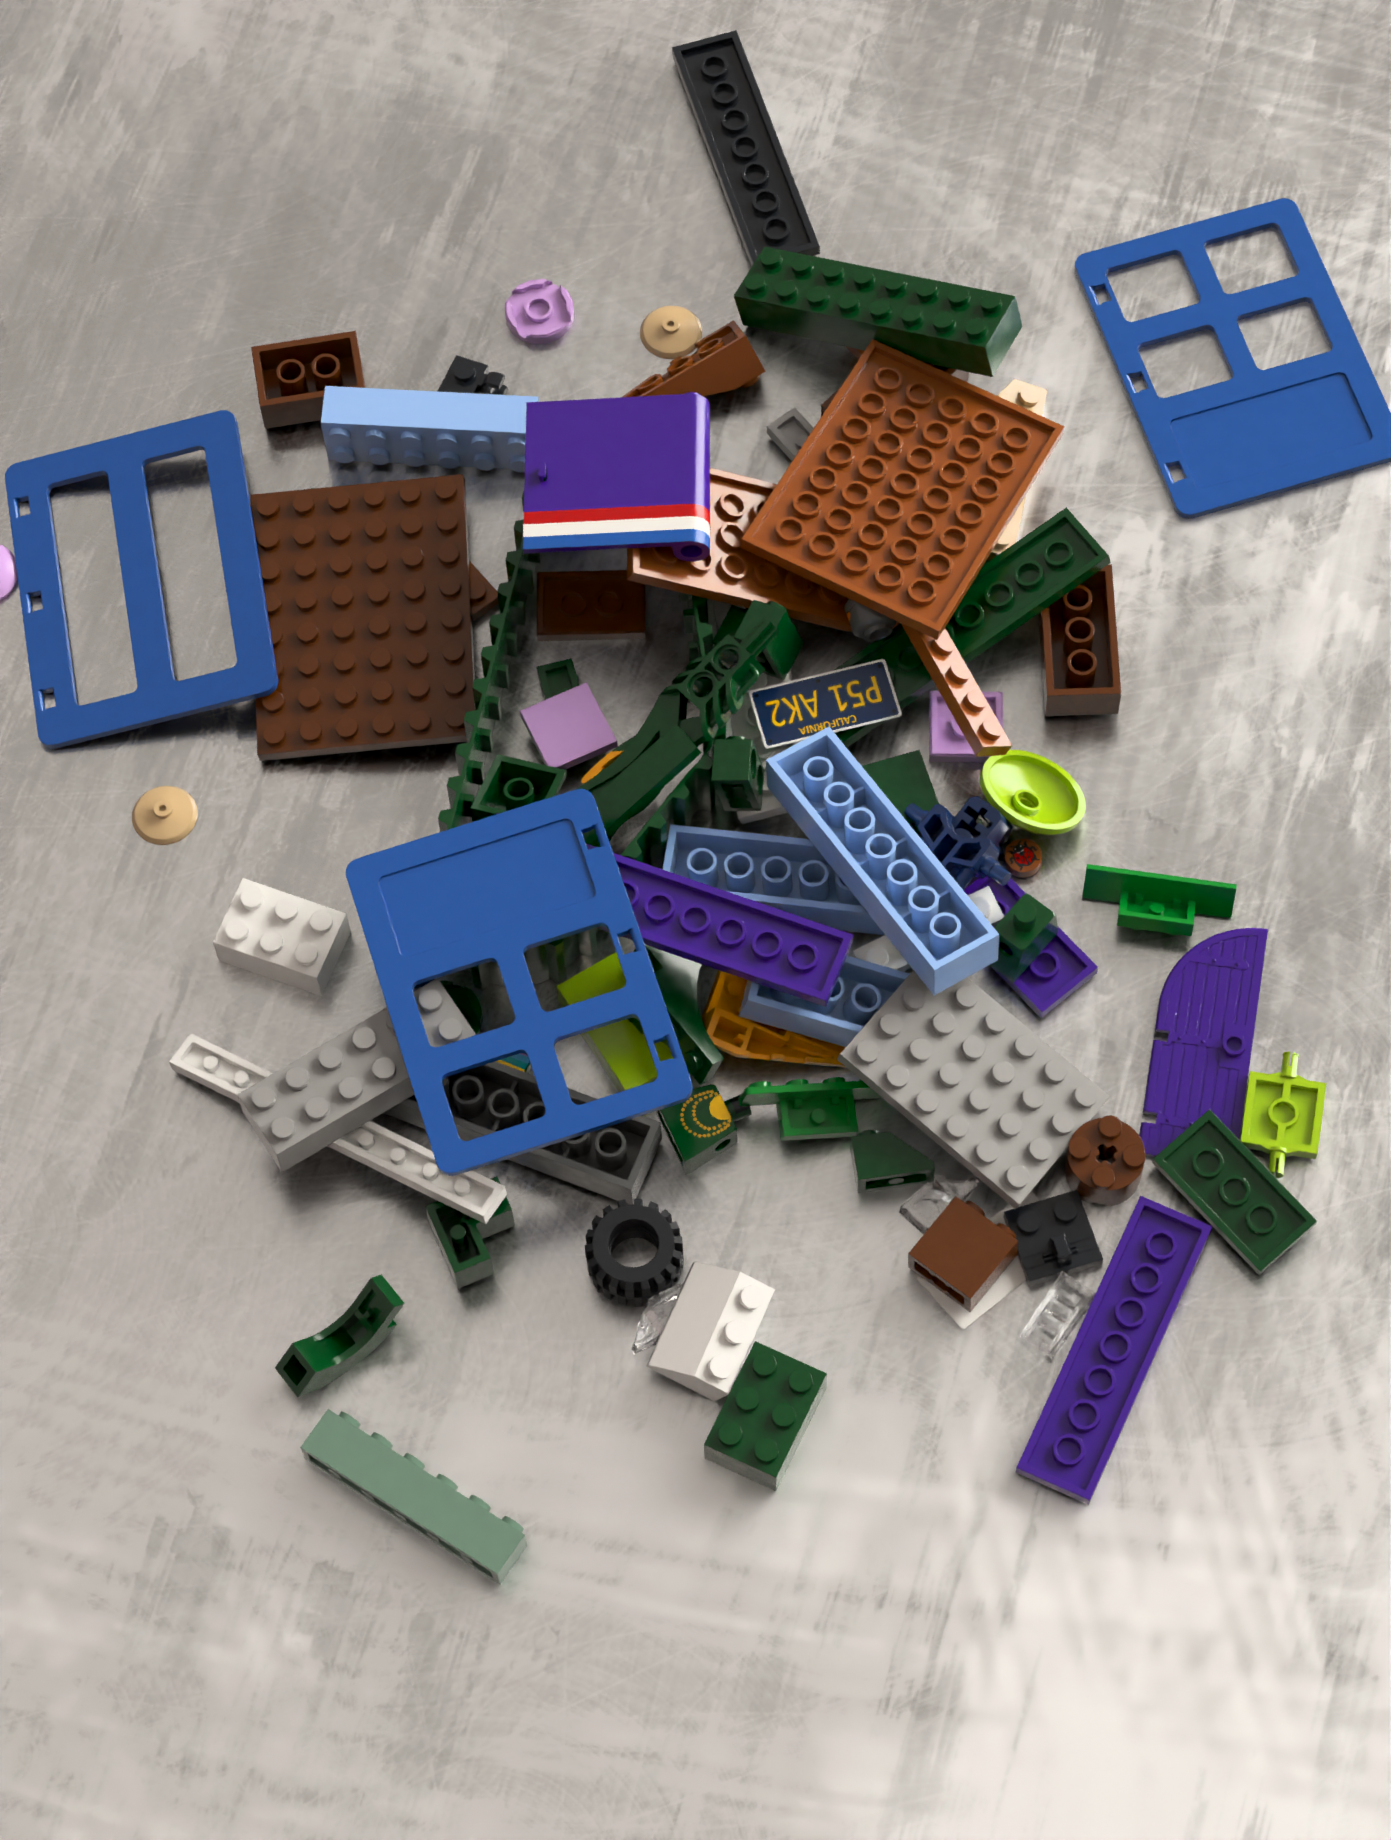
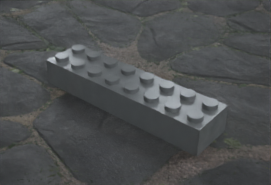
(500, 1097)

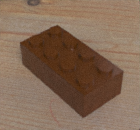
(1081, 650)

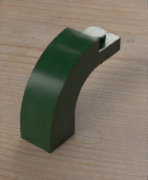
(343, 1344)

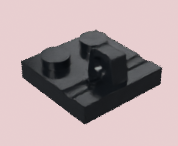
(1053, 1237)

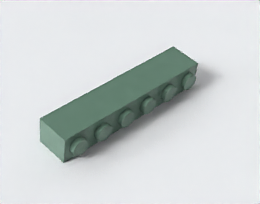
(414, 1495)

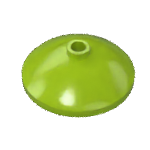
(1032, 792)

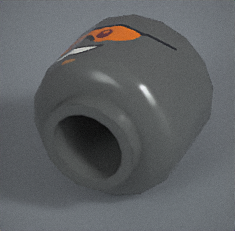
(867, 622)

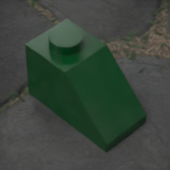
(887, 1162)

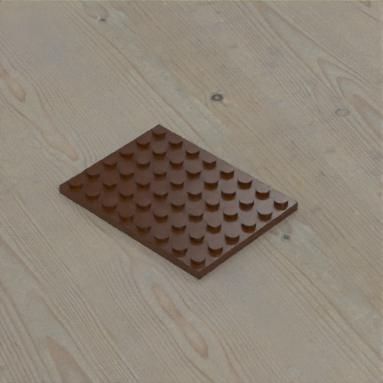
(366, 616)

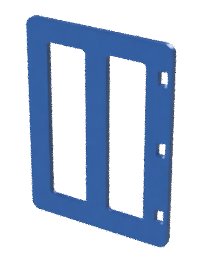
(38, 573)

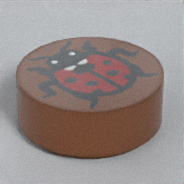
(1022, 858)

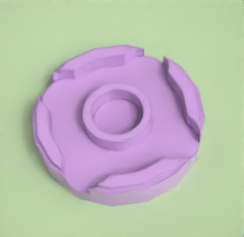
(539, 311)

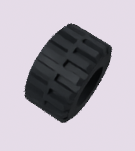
(628, 1223)

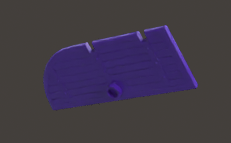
(1210, 1027)

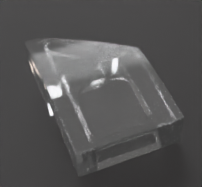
(933, 1198)
(654, 1318)

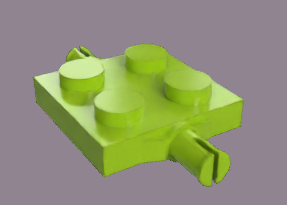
(1283, 1114)

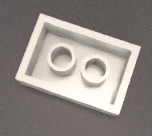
(282, 936)

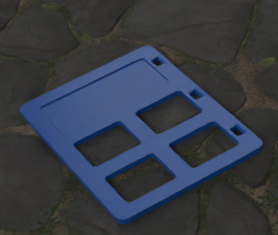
(1262, 426)
(487, 898)

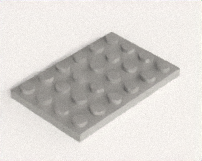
(974, 1082)

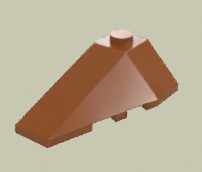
(720, 365)

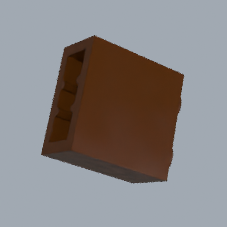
(963, 1253)

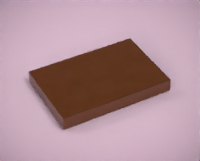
(589, 606)

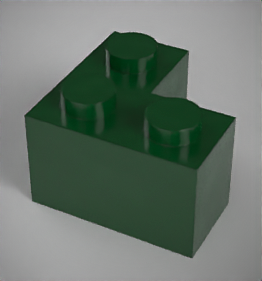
(781, 651)
(463, 1236)

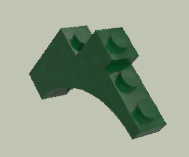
(678, 985)

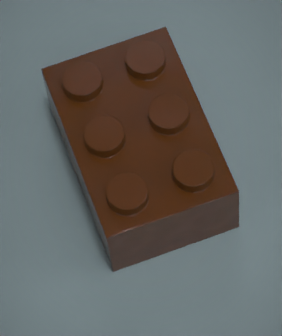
(295, 373)

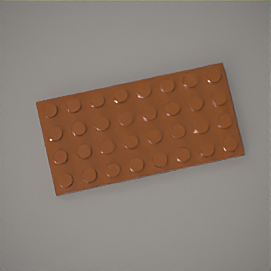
(731, 572)

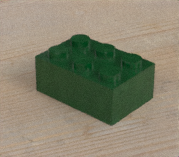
(765, 1416)

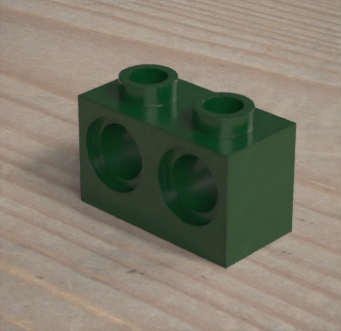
(737, 774)

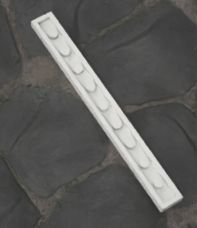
(367, 1144)

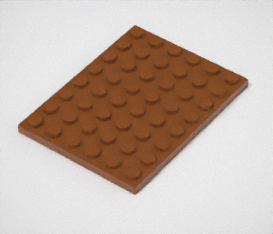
(903, 488)

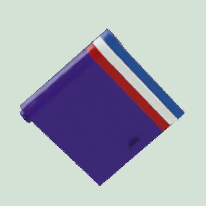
(618, 475)

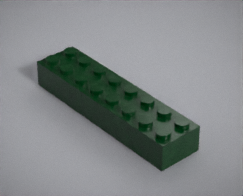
(859, 303)

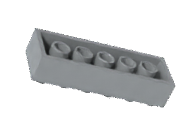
(344, 1081)

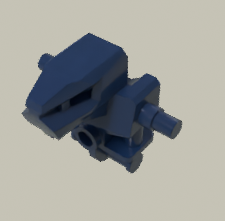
(963, 844)

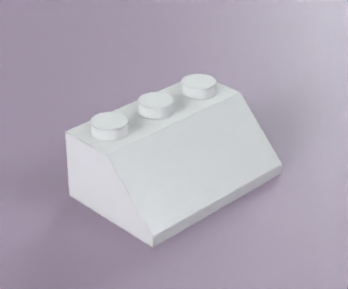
(710, 1329)

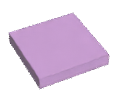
(568, 728)
(945, 736)

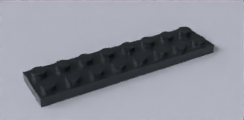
(744, 146)

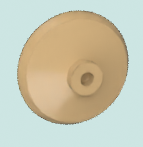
(670, 332)
(164, 815)

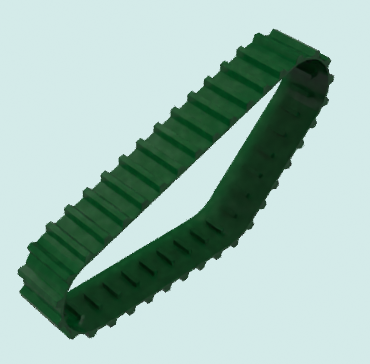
(650, 844)

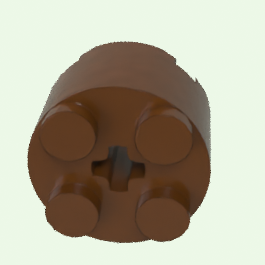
(1107, 1141)

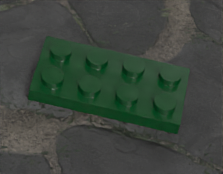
(1234, 1192)

